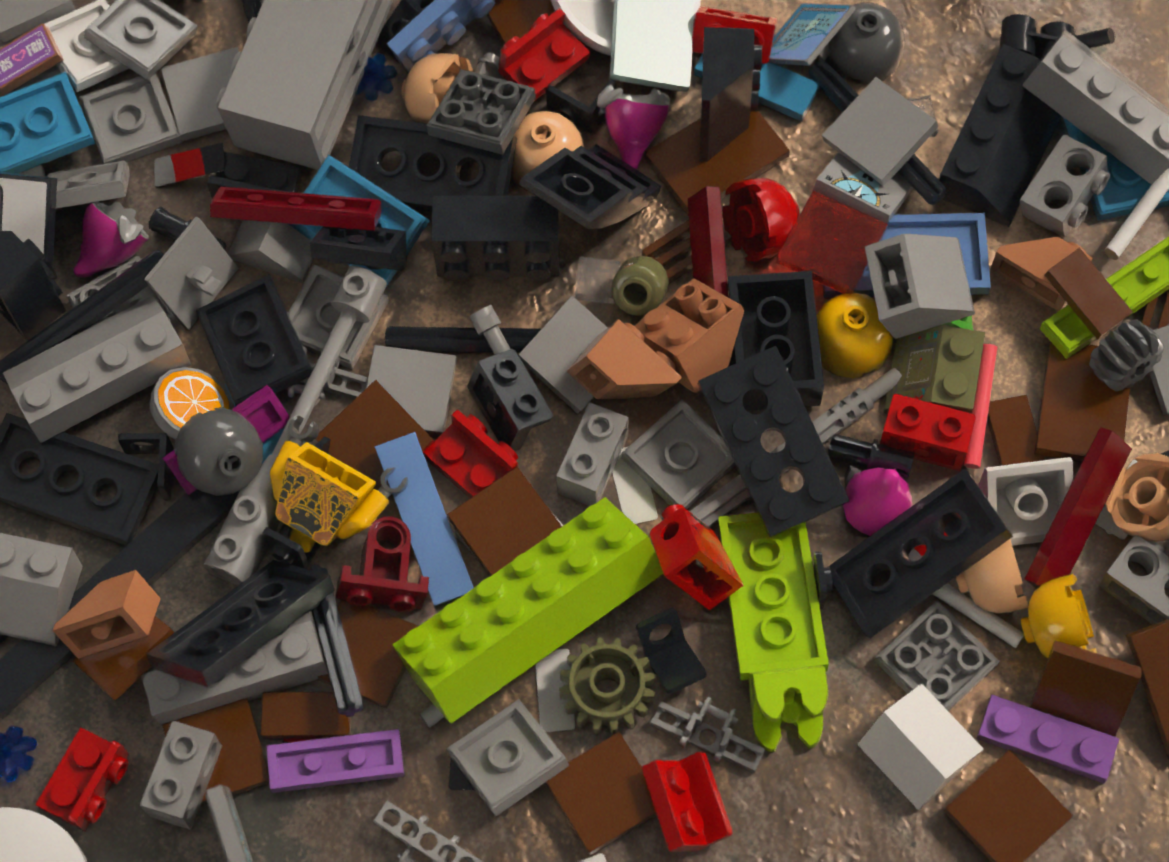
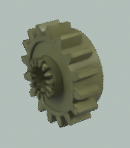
(611, 708)

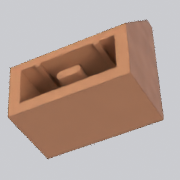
(694, 330)
(623, 366)

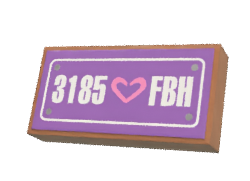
(27, 58)

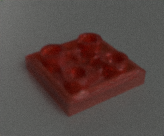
(831, 243)

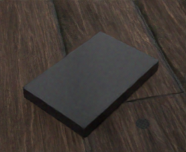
(254, 340)

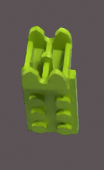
(777, 628)

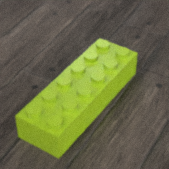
(528, 609)

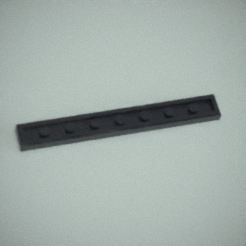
(149, 553)

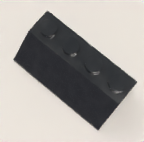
(1000, 141)

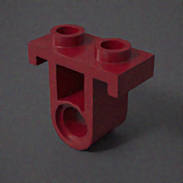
(384, 571)

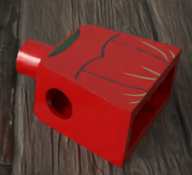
(678, 544)

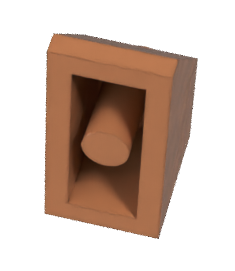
(1029, 261)
(109, 615)

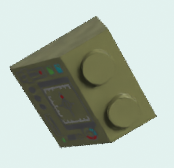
(938, 366)

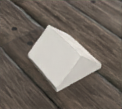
(1028, 495)
(919, 745)

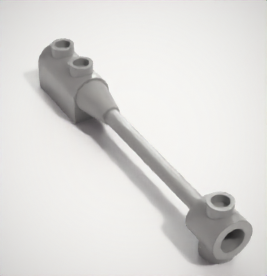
(240, 541)

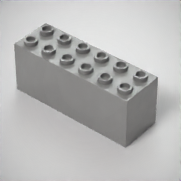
(299, 76)

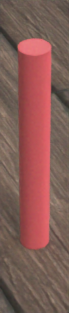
(981, 406)

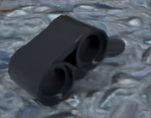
(1021, 33)

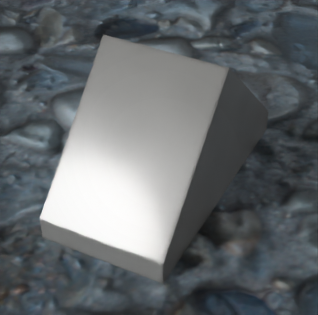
(272, 249)

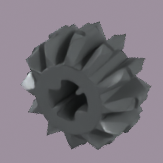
(1126, 355)

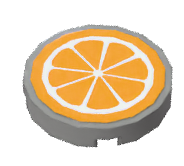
(183, 394)

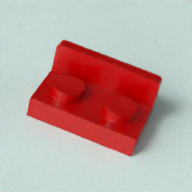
(763, 27)
(542, 54)
(930, 430)
(469, 455)
(83, 779)
(687, 802)

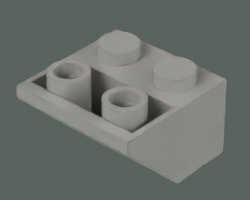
(918, 282)

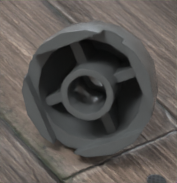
(867, 44)
(219, 451)

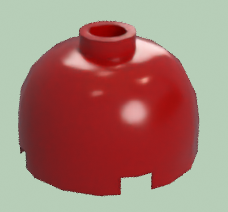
(759, 217)

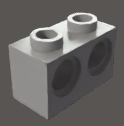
(1056, 183)
(592, 455)
(1141, 593)
(181, 775)

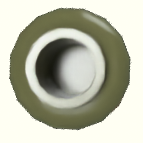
(639, 285)

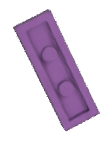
(1048, 739)
(335, 761)

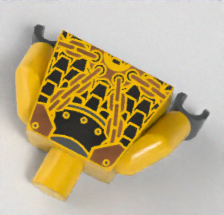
(322, 494)

